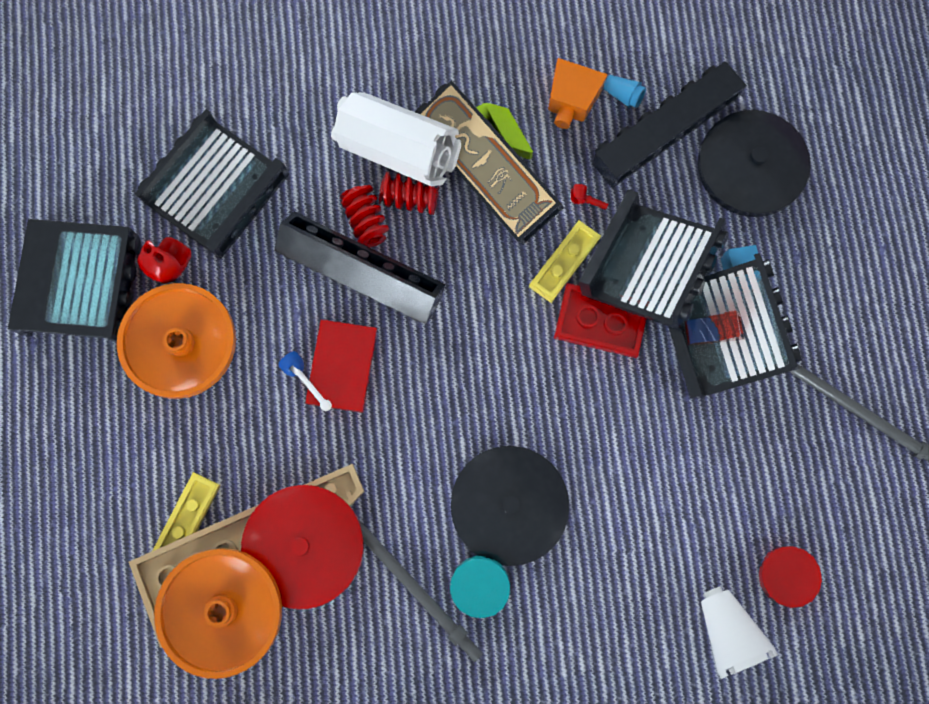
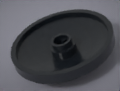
(754, 163)
(510, 505)

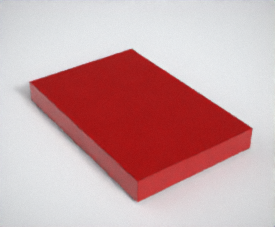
(598, 324)
(342, 365)

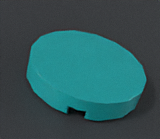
(480, 587)

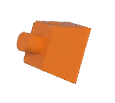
(574, 92)

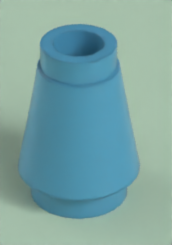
(625, 90)

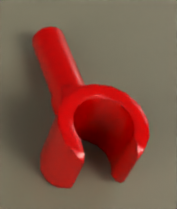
(580, 196)

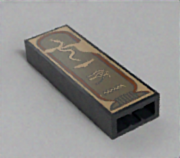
(493, 166)

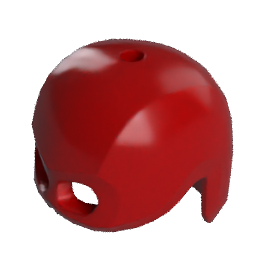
(166, 261)

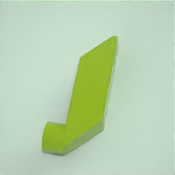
(507, 127)

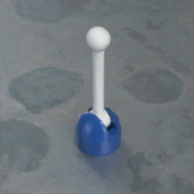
(293, 365)

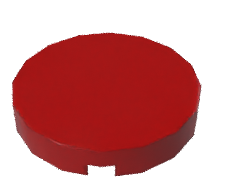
(790, 576)

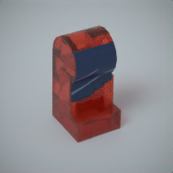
(715, 329)

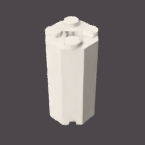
(396, 138)

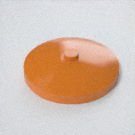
(176, 341)
(218, 613)

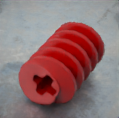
(409, 193)
(362, 215)

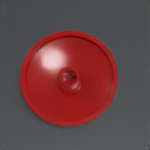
(306, 543)

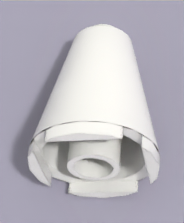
(733, 634)

